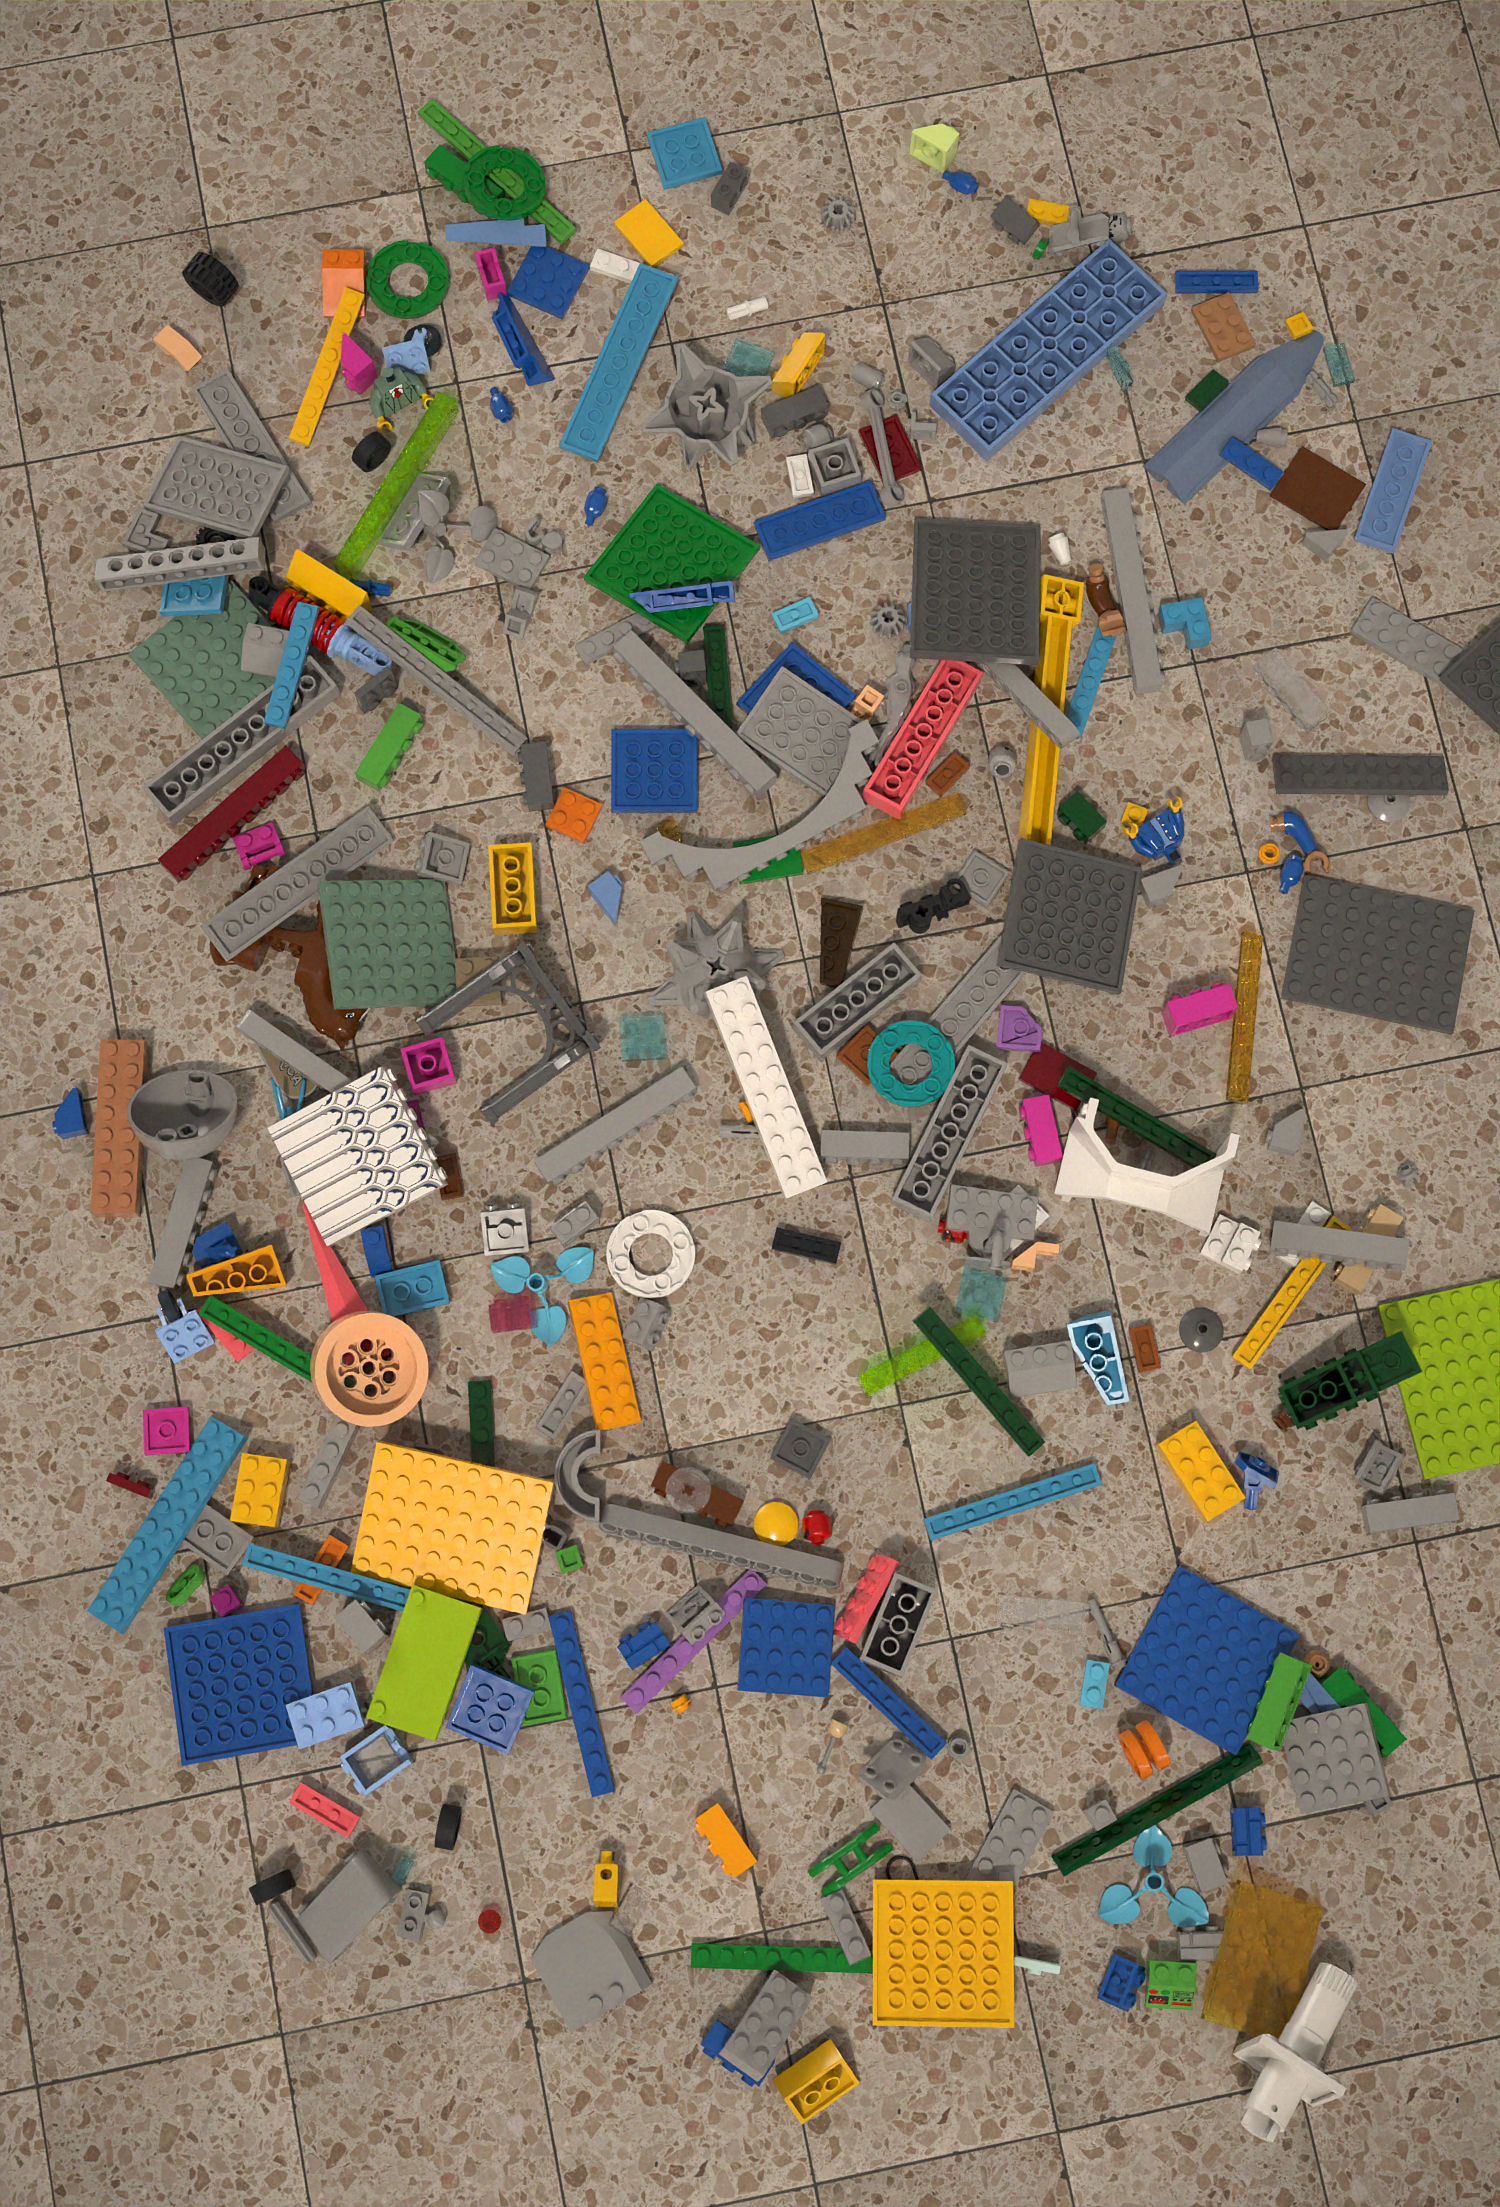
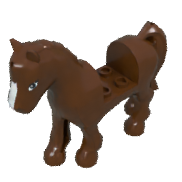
(311, 972)

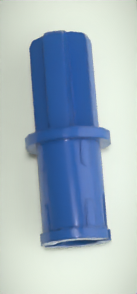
(373, 588)

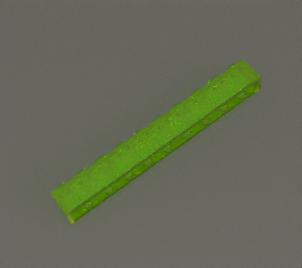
(395, 486)

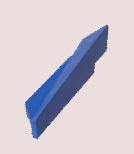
(520, 343)
(686, 596)

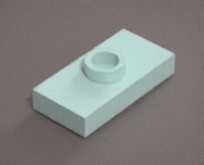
(1036, 1966)

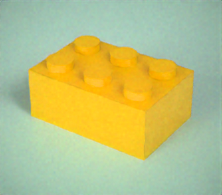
(260, 1491)

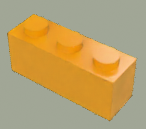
(725, 1841)

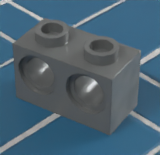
(729, 188)
(691, 668)

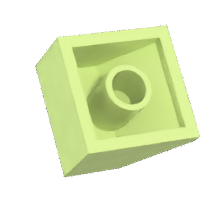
(935, 145)

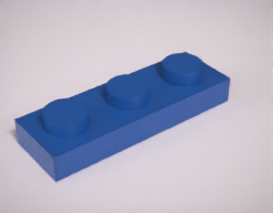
(1251, 463)

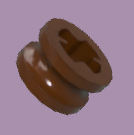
(1282, 1421)

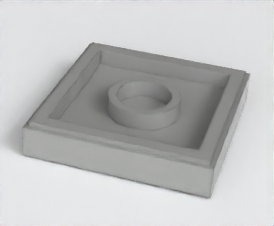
(981, 878)

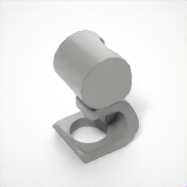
(550, 542)

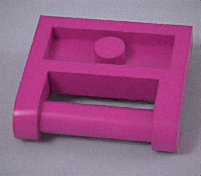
(256, 841)

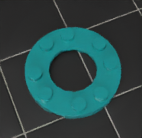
(910, 1033)

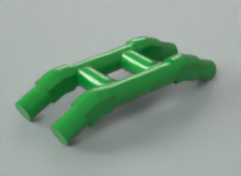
(852, 1845)

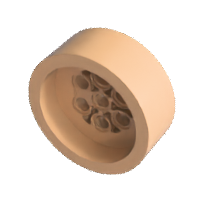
(390, 1399)

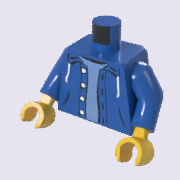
(1159, 835)

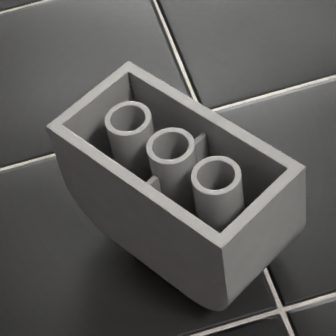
(897, 1625)

